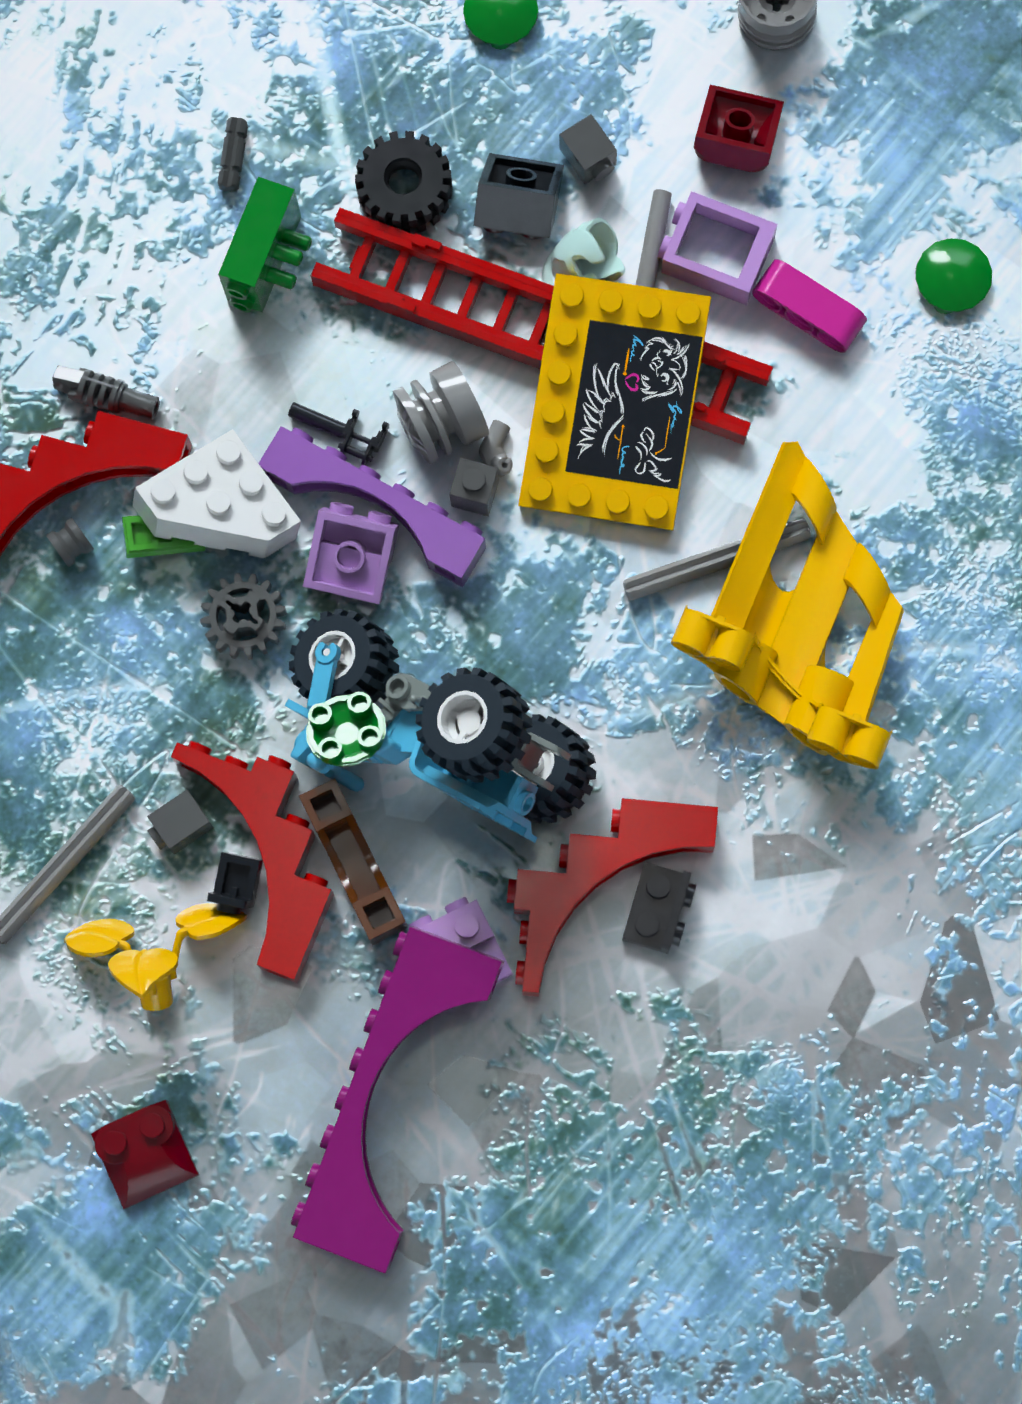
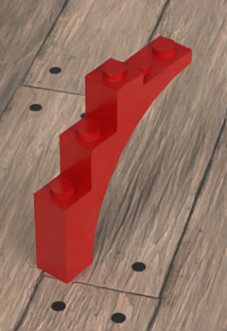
(113, 450)
(549, 898)
(295, 902)

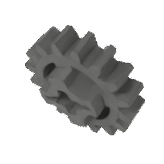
(233, 629)

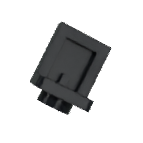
(236, 883)

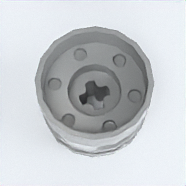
(776, 28)
(440, 412)

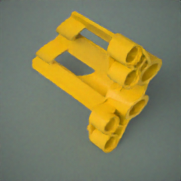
(774, 641)

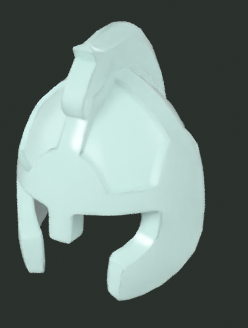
(586, 253)

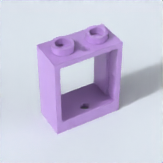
(707, 278)

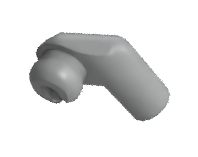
(492, 450)

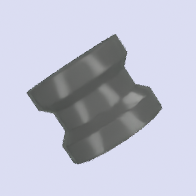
(70, 542)

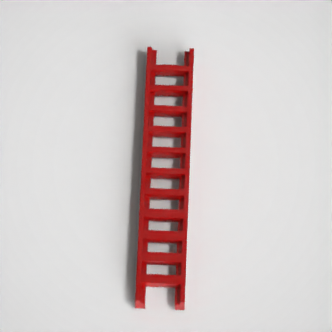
(495, 338)

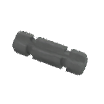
(232, 154)

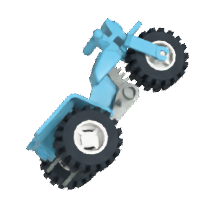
(460, 735)

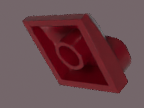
(737, 129)
(144, 1153)

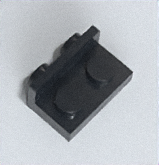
(657, 908)

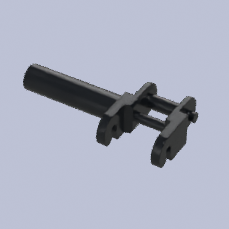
(340, 430)

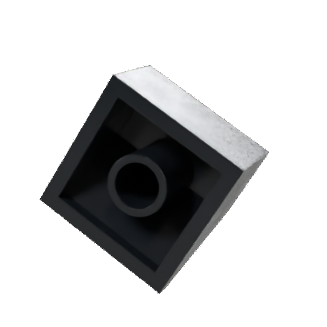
(518, 196)

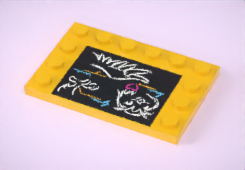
(614, 401)

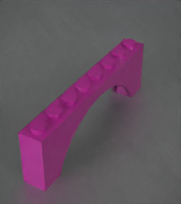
(343, 1203)

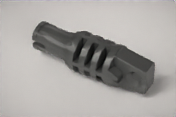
(104, 392)

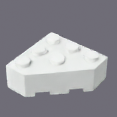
(218, 501)

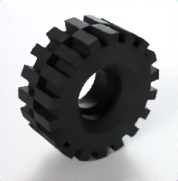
(408, 209)

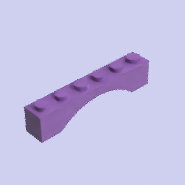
(304, 467)

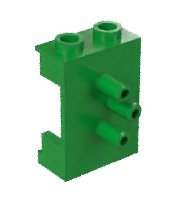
(262, 247)

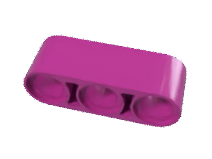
(809, 306)

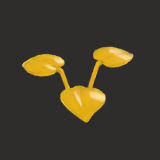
(149, 971)

